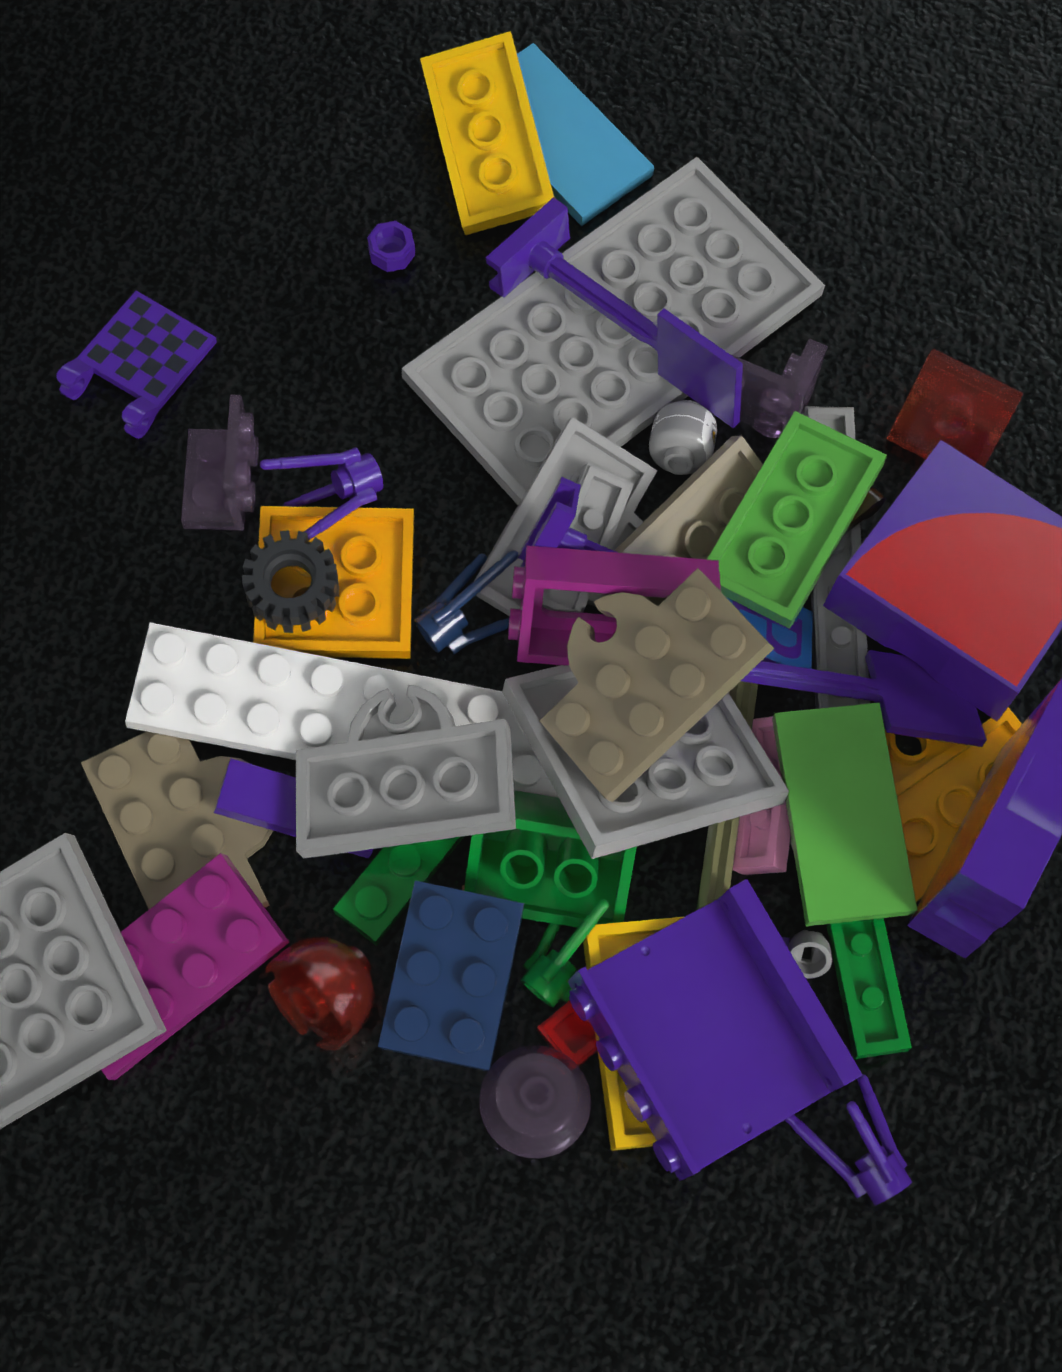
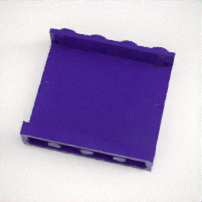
(712, 1031)

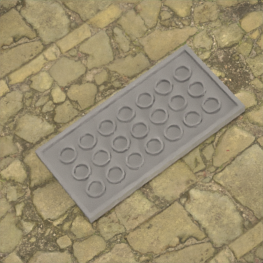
(548, 356)

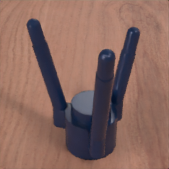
(443, 620)

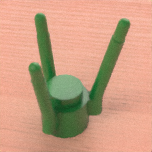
(549, 974)

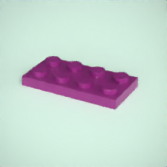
(197, 948)

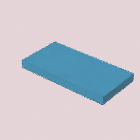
(583, 151)

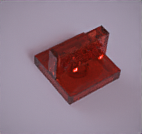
(954, 406)

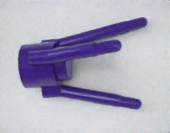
(356, 479)
(881, 1168)

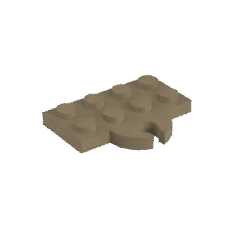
(649, 678)
(164, 813)

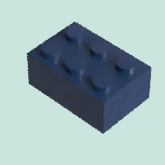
(451, 976)

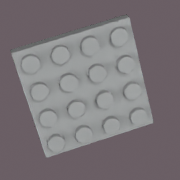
(699, 781)
(64, 980)

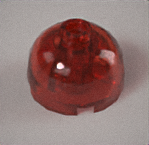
(323, 988)

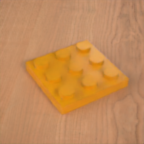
(374, 581)

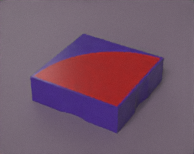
(960, 580)
(1002, 838)

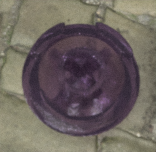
(535, 1101)

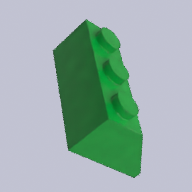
(548, 866)

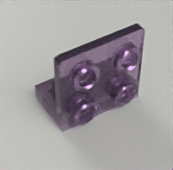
(772, 399)
(219, 473)

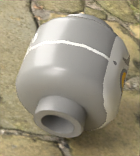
(682, 437)

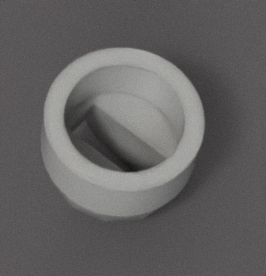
(820, 953)

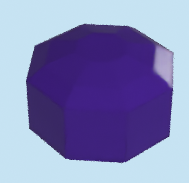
(391, 246)

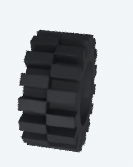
(287, 553)

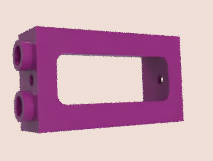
(545, 633)

